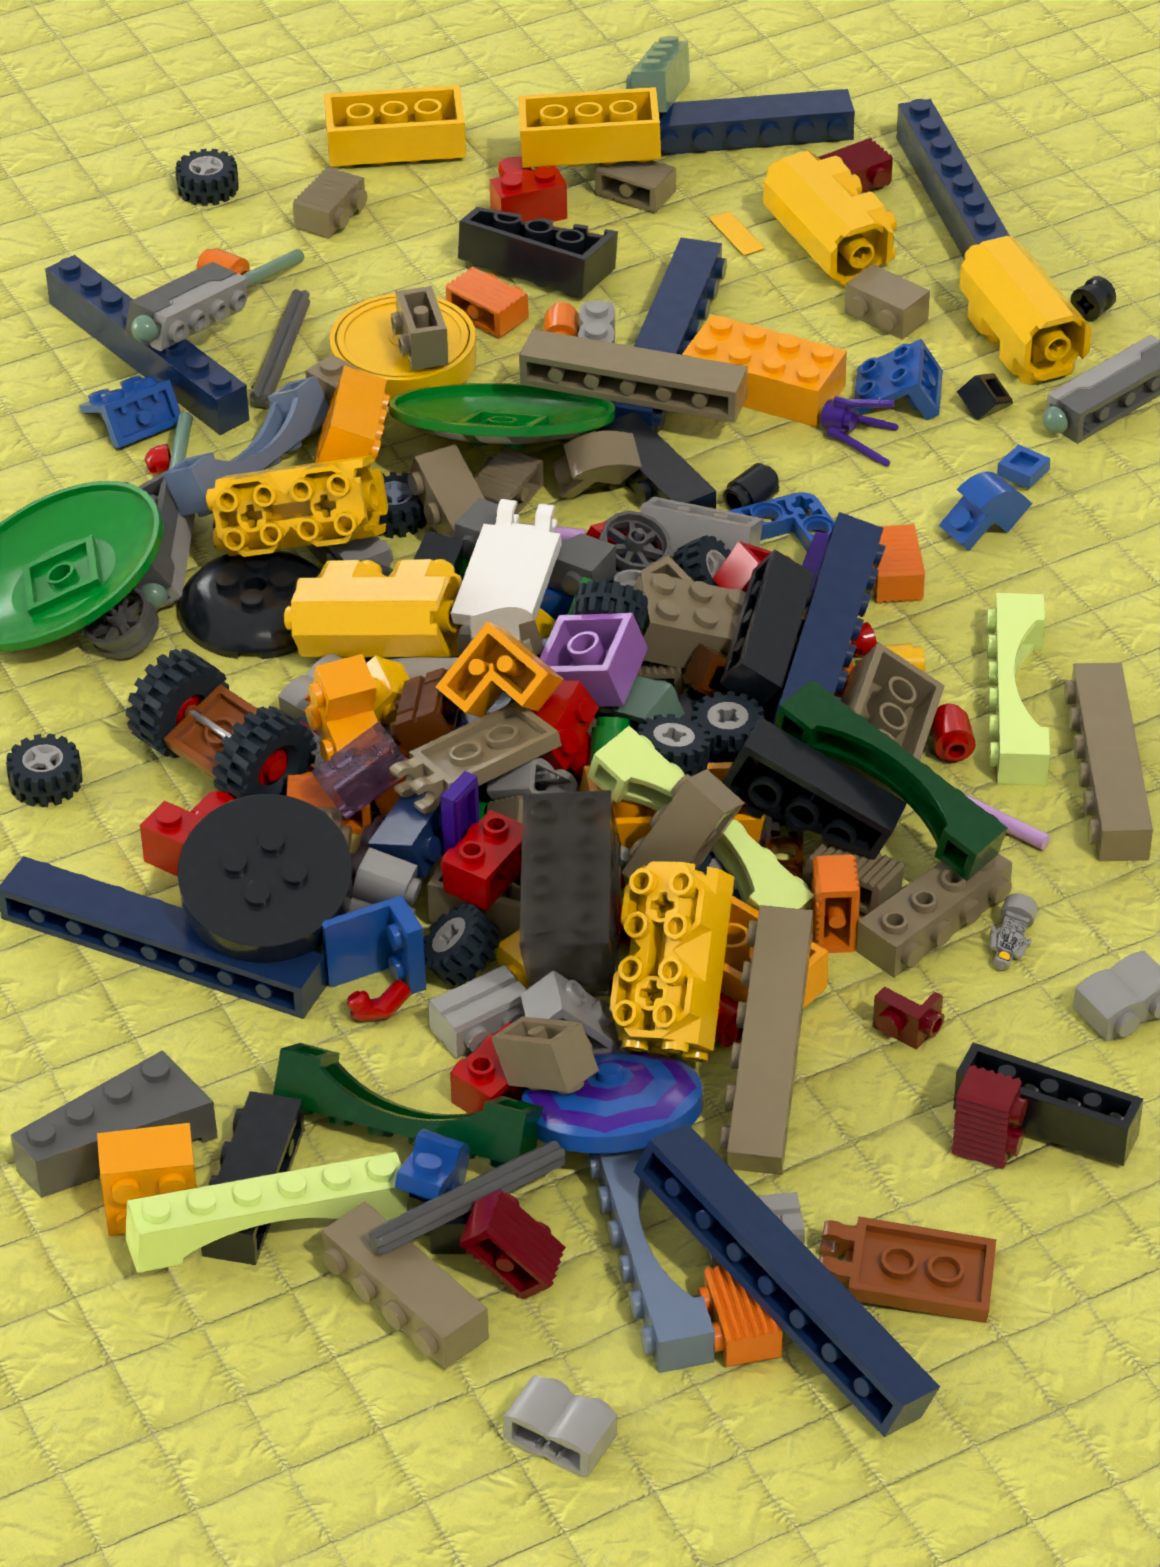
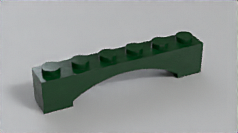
(962, 829)
(314, 1074)

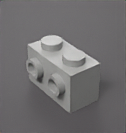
(566, 1000)

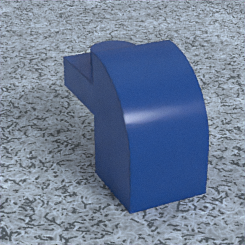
(984, 501)
(433, 1166)

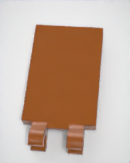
(912, 1267)

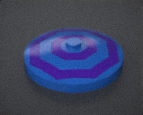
(621, 1104)

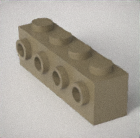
(929, 913)
(406, 1288)

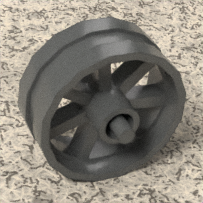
(640, 532)
(133, 631)

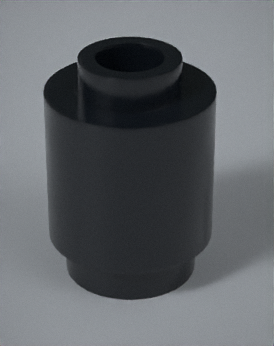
(751, 487)

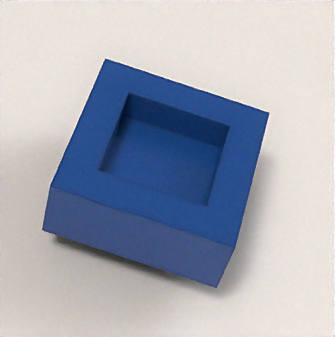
(1023, 466)

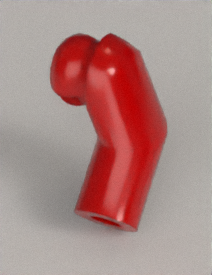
(378, 1008)

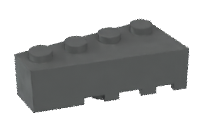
(63, 1145)

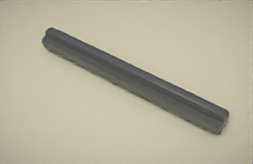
(280, 348)
(462, 1198)

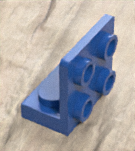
(903, 372)
(135, 409)
(373, 941)

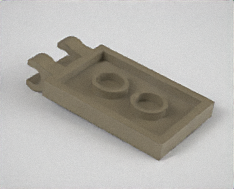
(481, 748)

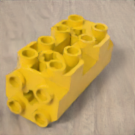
(829, 215)
(1022, 311)
(298, 506)
(364, 612)
(675, 964)

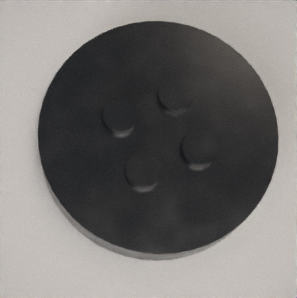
(264, 877)

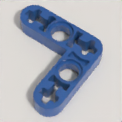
(791, 516)

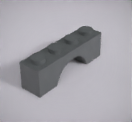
(576, 558)

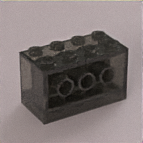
(571, 888)

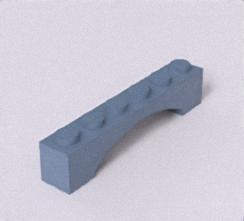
(293, 414)
(674, 1322)

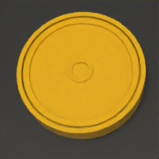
(367, 342)

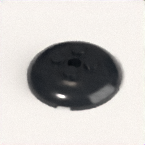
(241, 603)

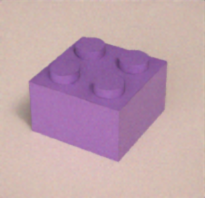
(599, 652)

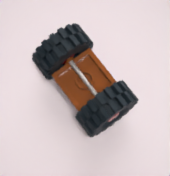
(193, 715)

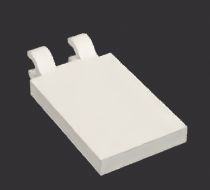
(509, 564)

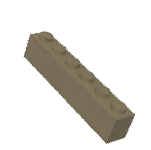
(633, 375)
(1109, 762)
(769, 1040)

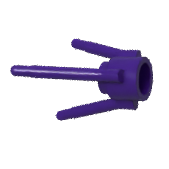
(840, 417)

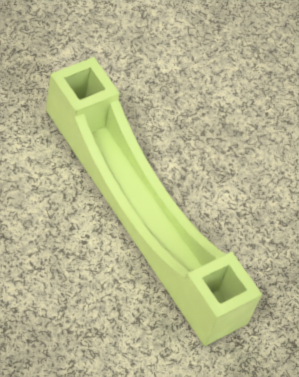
(1020, 744)
(642, 775)
(177, 1223)

